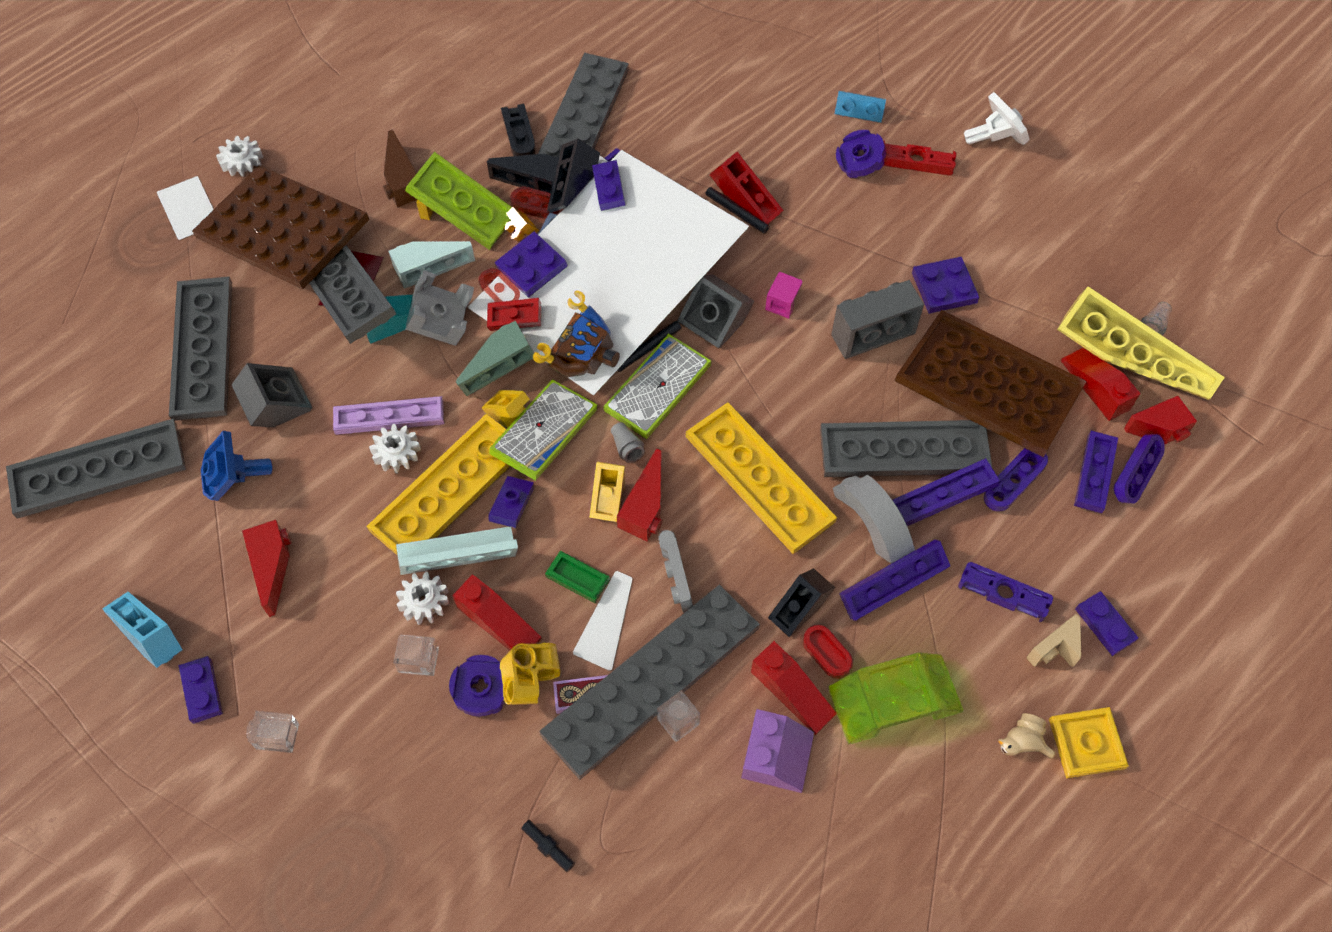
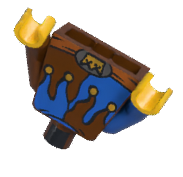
(581, 345)

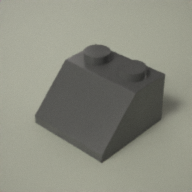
(715, 310)
(270, 394)

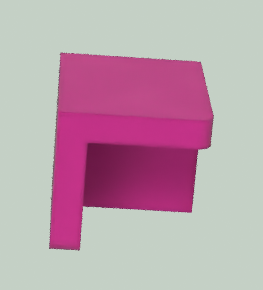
(783, 294)

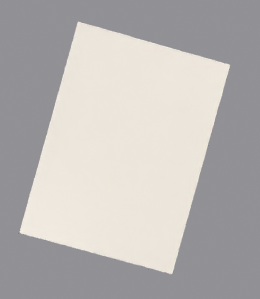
(626, 260)

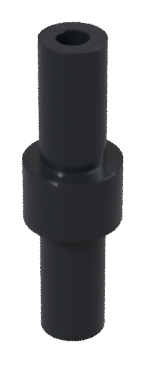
(548, 846)

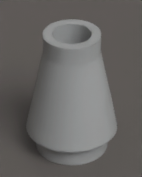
(628, 444)

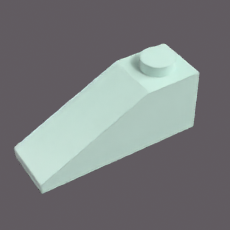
(434, 257)

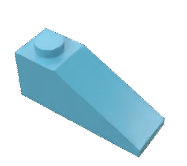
(143, 629)

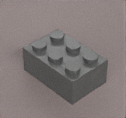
(877, 319)

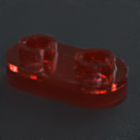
(535, 200)
(489, 276)

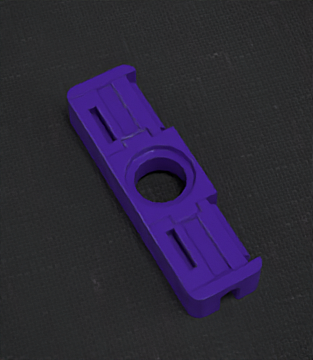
(1025, 598)

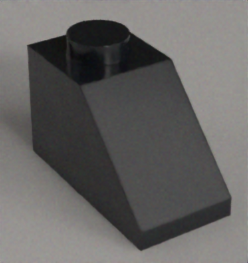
(801, 601)

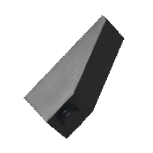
(528, 171)
(572, 173)

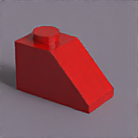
(1168, 419)

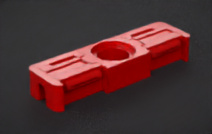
(932, 162)

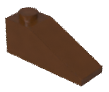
(397, 172)

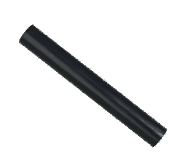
(737, 210)
(650, 344)

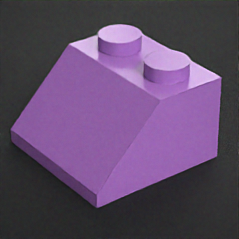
(777, 751)

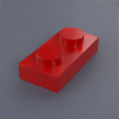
(524, 311)

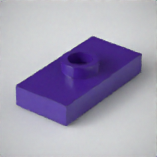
(511, 501)

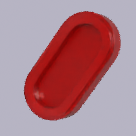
(827, 651)

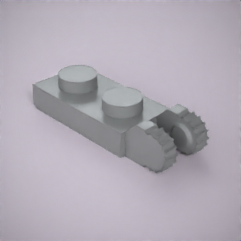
(675, 569)

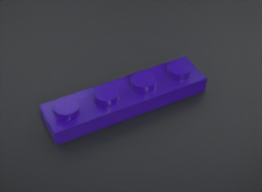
(946, 492)
(894, 579)

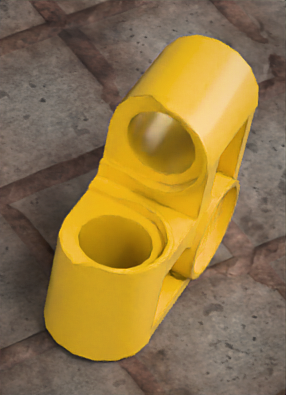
(521, 682)

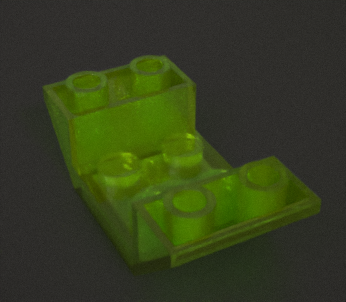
(894, 695)

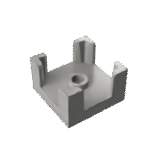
(438, 311)

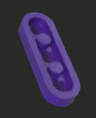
(1139, 468)
(1022, 472)

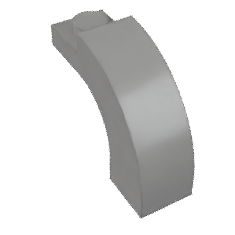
(879, 515)

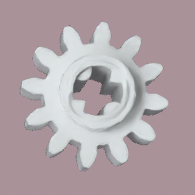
(239, 156)
(395, 448)
(410, 598)

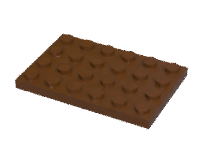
(281, 226)
(991, 382)

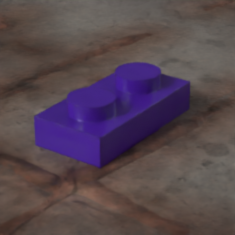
(608, 185)
(1106, 623)
(200, 689)

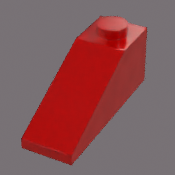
(745, 188)
(1104, 383)
(643, 505)
(268, 560)
(493, 614)
(792, 687)

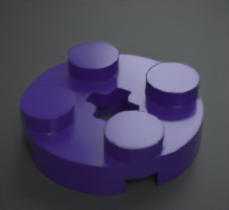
(861, 165)
(467, 698)

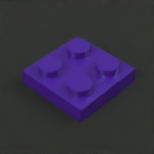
(531, 264)
(945, 285)

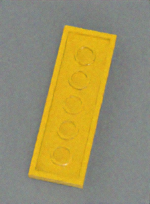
(761, 478)
(442, 489)

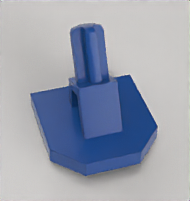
(224, 468)

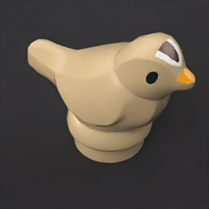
(1026, 737)

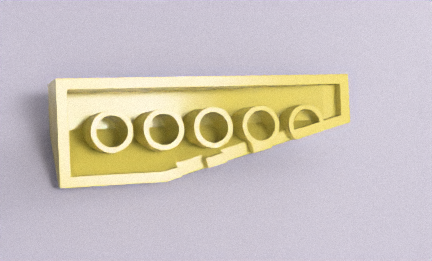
(1135, 346)

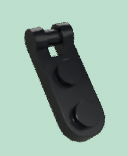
(518, 130)

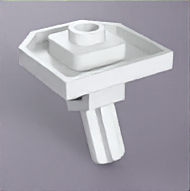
(999, 125)

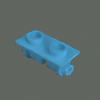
(860, 106)

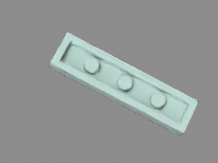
(456, 550)

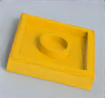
(1088, 742)

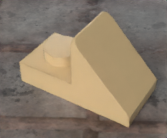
(1063, 641)

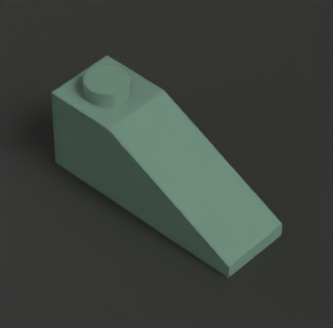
(498, 356)

